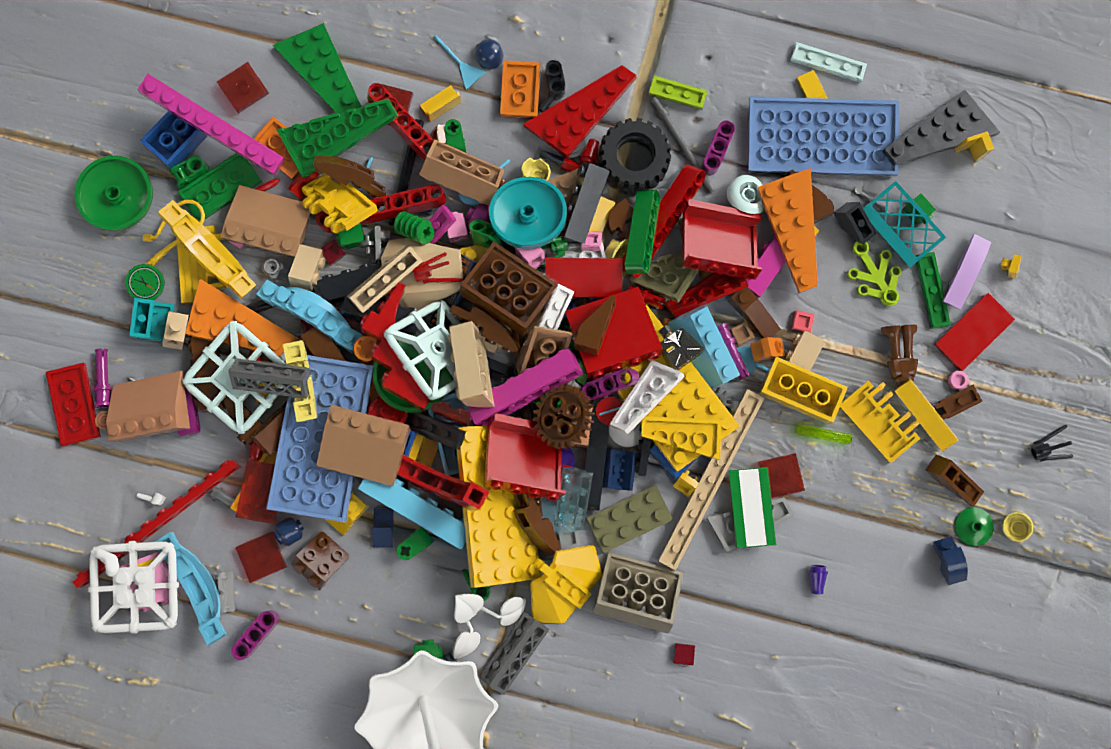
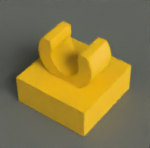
(1011, 266)
(686, 484)

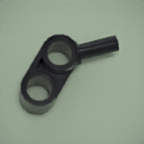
(553, 80)

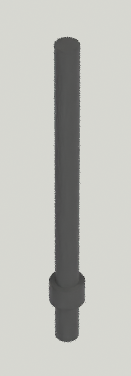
(663, 115)

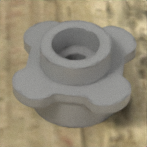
(266, 268)

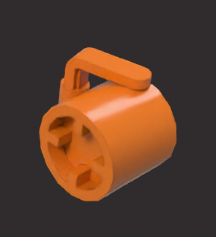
(363, 349)

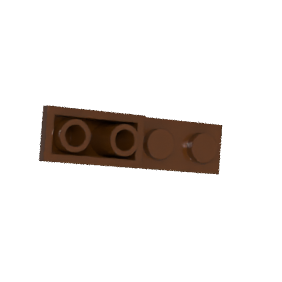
(344, 170)
(493, 331)
(537, 529)

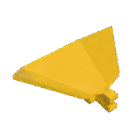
(564, 583)

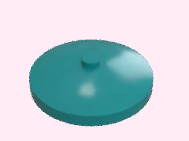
(528, 212)

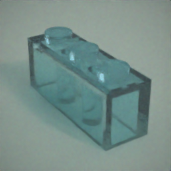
(572, 506)

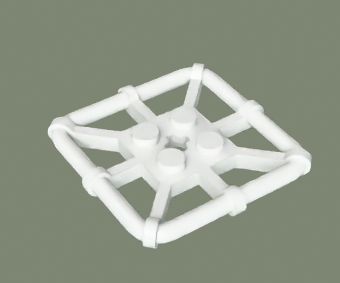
(143, 597)

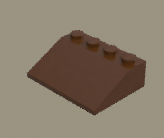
(507, 288)

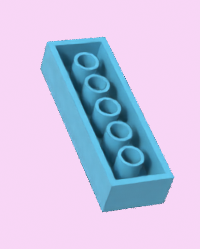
(418, 510)

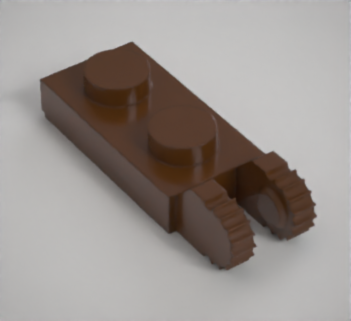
(959, 402)

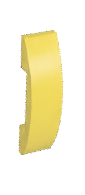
(296, 356)

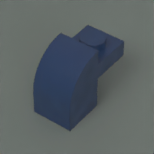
(953, 560)

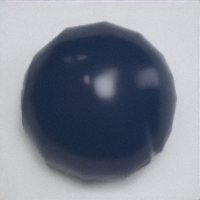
(489, 54)

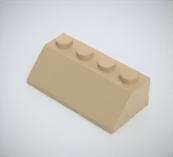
(470, 365)

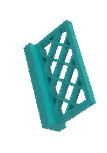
(893, 238)

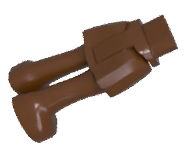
(901, 368)

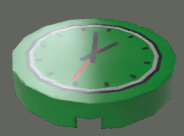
(145, 282)

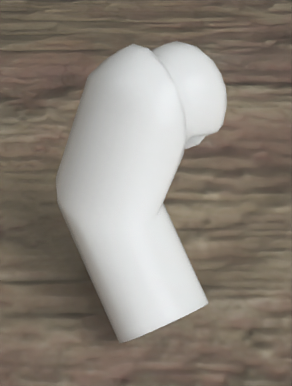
(110, 560)

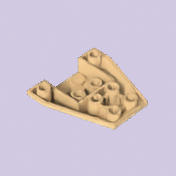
(416, 293)

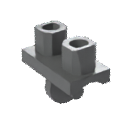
(374, 246)

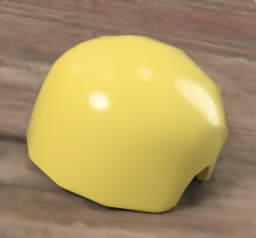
(536, 168)
(1017, 526)

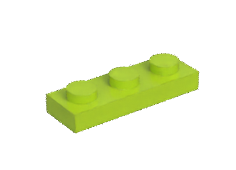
(678, 92)

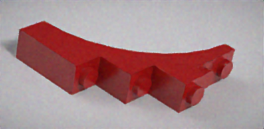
(397, 380)
(450, 489)

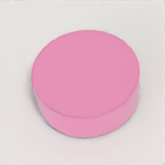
(958, 380)

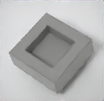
(569, 539)

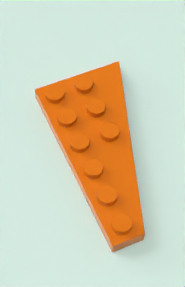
(791, 215)
(215, 310)

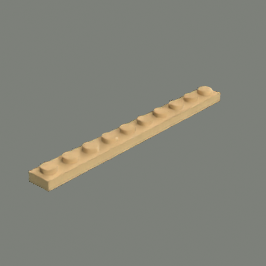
(709, 482)

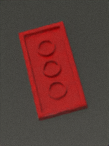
(586, 275)
(974, 332)
(73, 404)

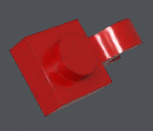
(299, 182)

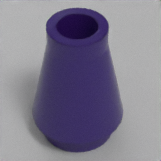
(818, 578)

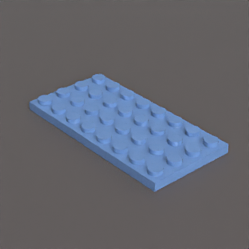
(821, 135)
(297, 482)

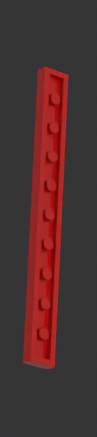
(166, 515)

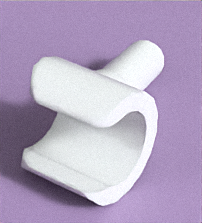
(157, 499)

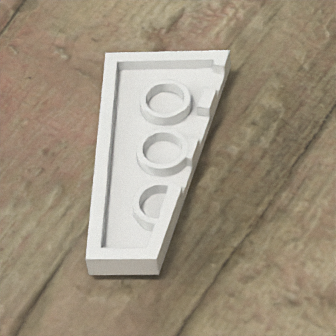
(646, 394)

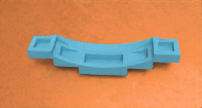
(312, 310)
(199, 589)

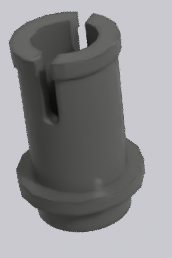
(222, 496)

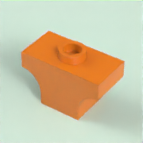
(767, 349)

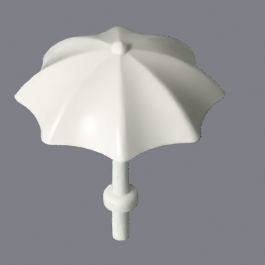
(427, 706)

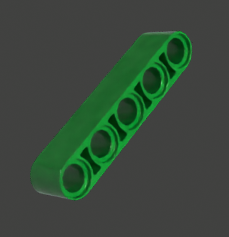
(642, 232)

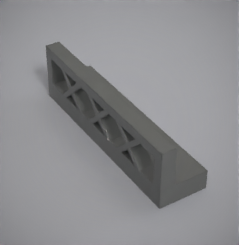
(268, 373)
(511, 651)

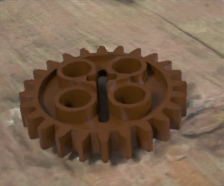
(570, 399)

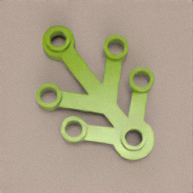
(876, 276)

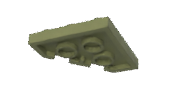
(667, 277)

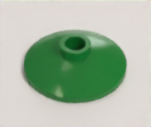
(965, 526)

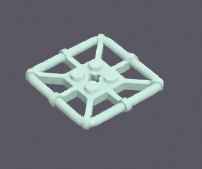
(425, 346)
(222, 379)

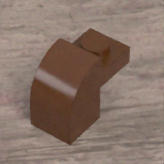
(619, 217)

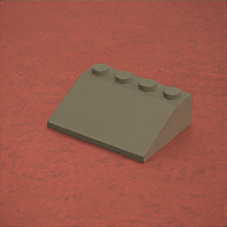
(638, 593)

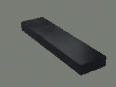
(436, 429)

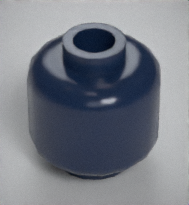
(288, 531)

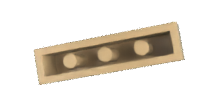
(384, 278)

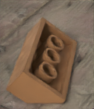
(461, 172)

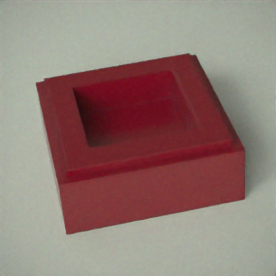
(332, 252)
(684, 654)

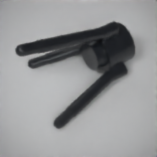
(1042, 451)

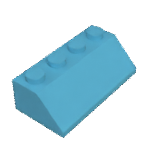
(715, 362)

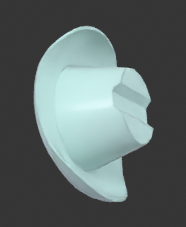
(743, 194)

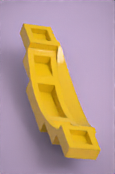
(206, 249)

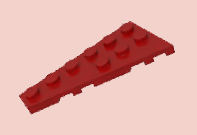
(575, 117)

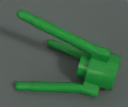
(557, 246)

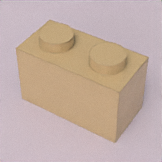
(306, 267)
(805, 350)

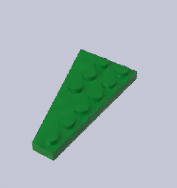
(319, 65)
(334, 133)

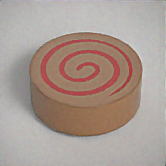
(101, 420)

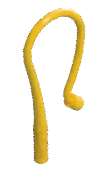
(149, 237)

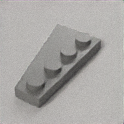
(724, 524)

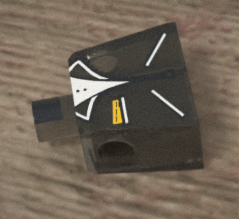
(679, 347)

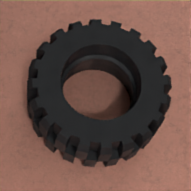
(641, 133)

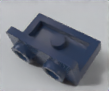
(619, 470)

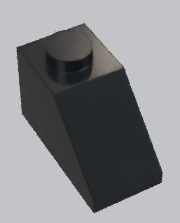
(855, 221)

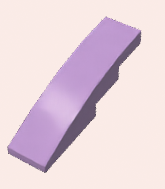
(966, 271)

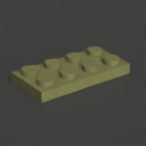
(629, 519)

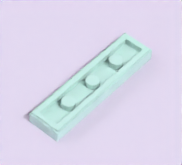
(828, 62)

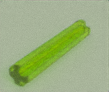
(823, 434)

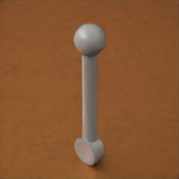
(858, 191)

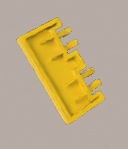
(342, 203)
(191, 272)
(879, 422)

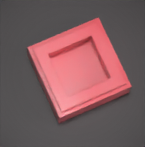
(802, 321)

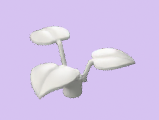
(467, 607)

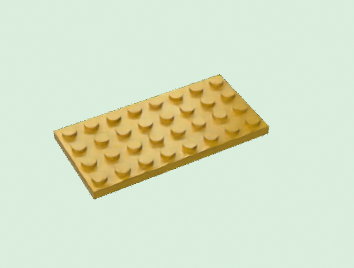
(688, 399)
(494, 539)

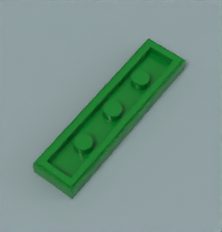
(932, 291)

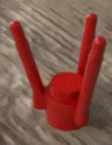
(423, 271)

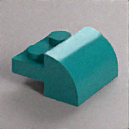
(149, 319)

